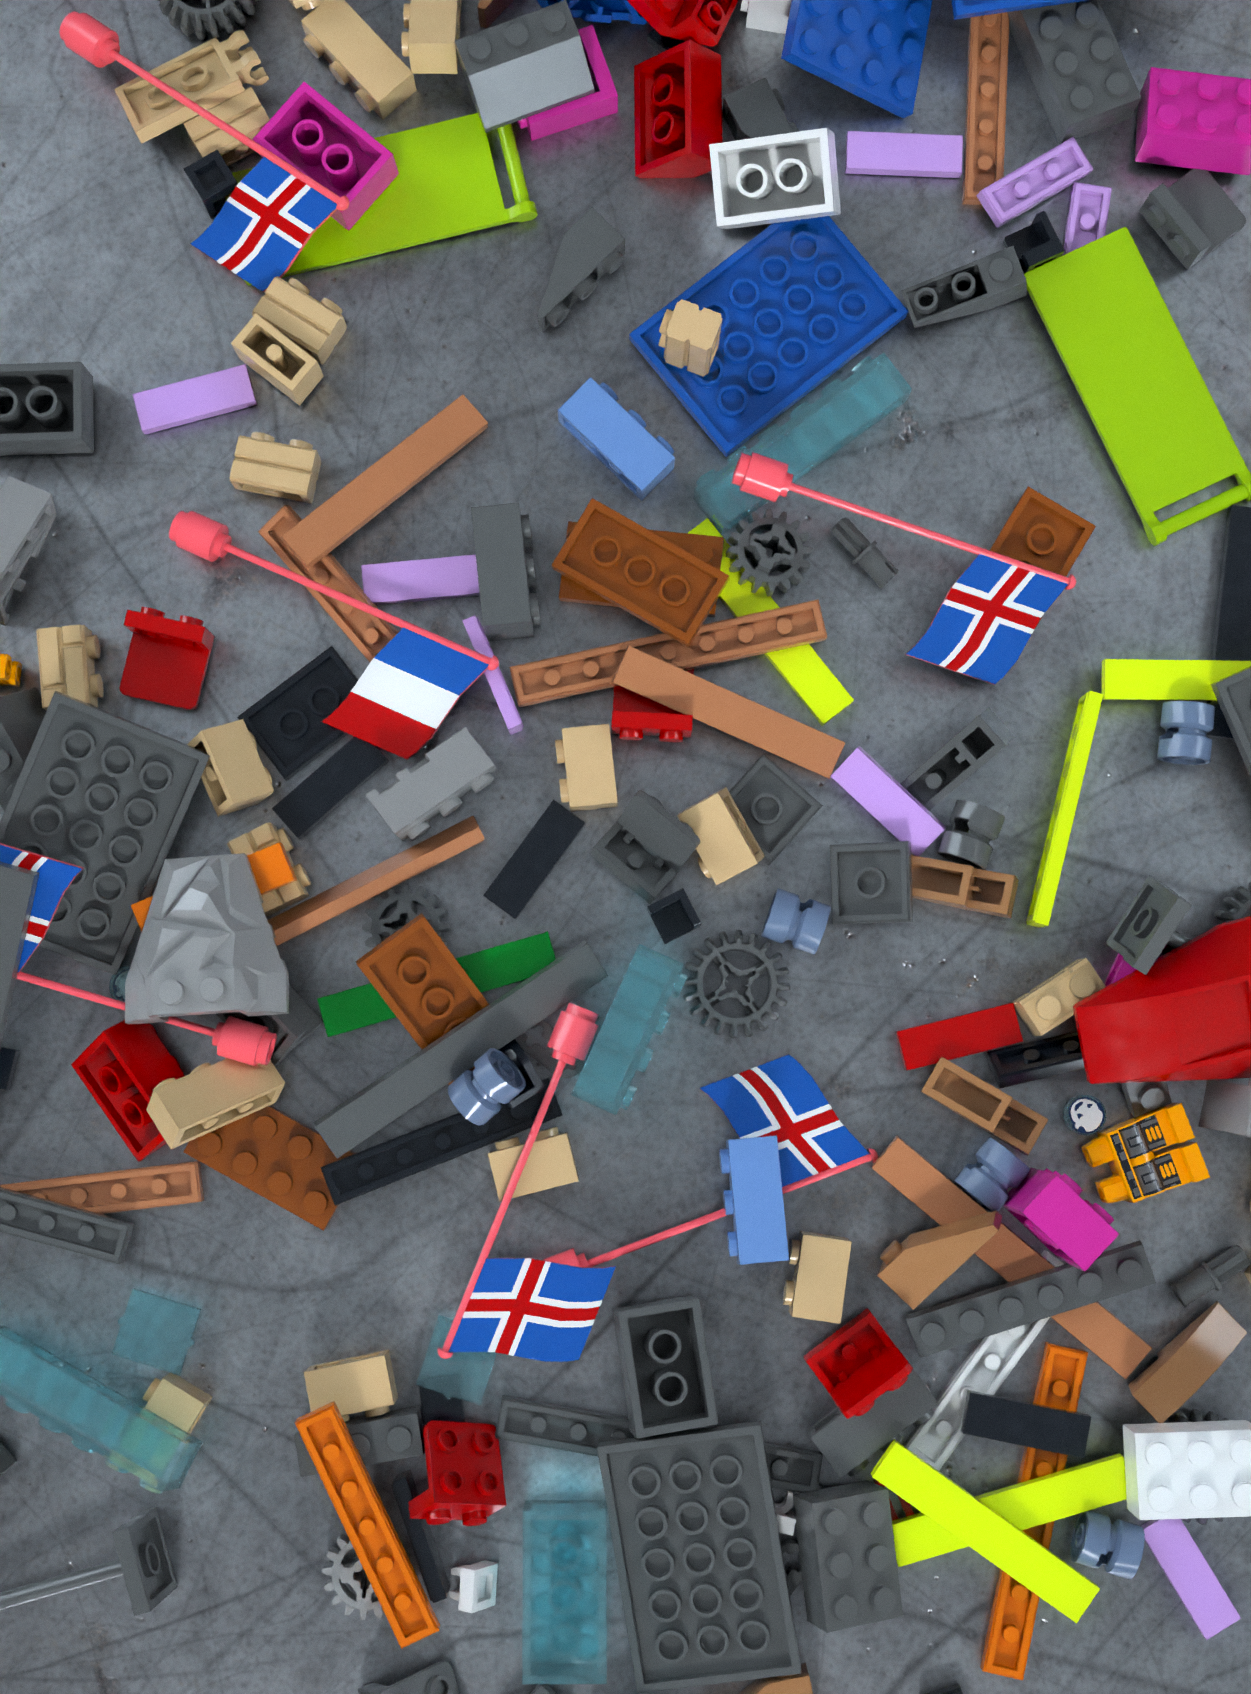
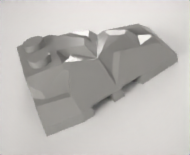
(206, 945)

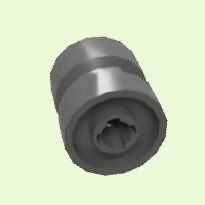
(971, 834)

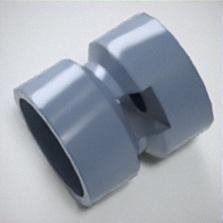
(1186, 732)
(796, 921)
(481, 1091)
(992, 1175)
(1109, 1544)

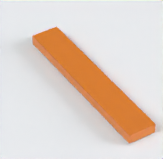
(367, 1524)

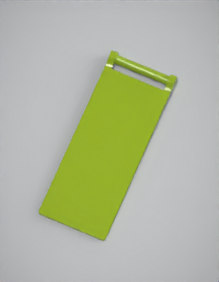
(440, 192)
(1138, 381)

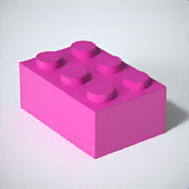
(1195, 121)
(329, 150)
(1060, 1218)

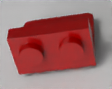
(166, 658)
(639, 716)
(858, 1364)
(461, 1474)

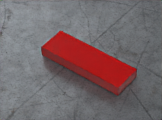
(959, 1036)

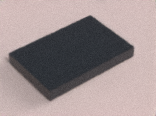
(290, 716)

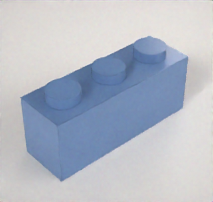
(617, 437)
(754, 1200)

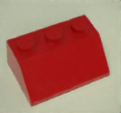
(677, 111)
(121, 1075)

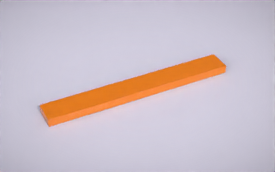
(1013, 1603)

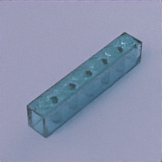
(809, 437)
(94, 1415)

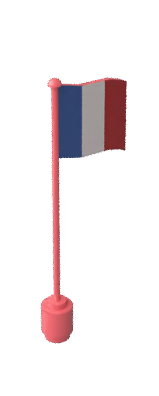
(405, 685)

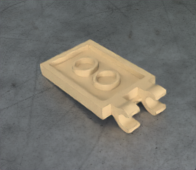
(203, 74)

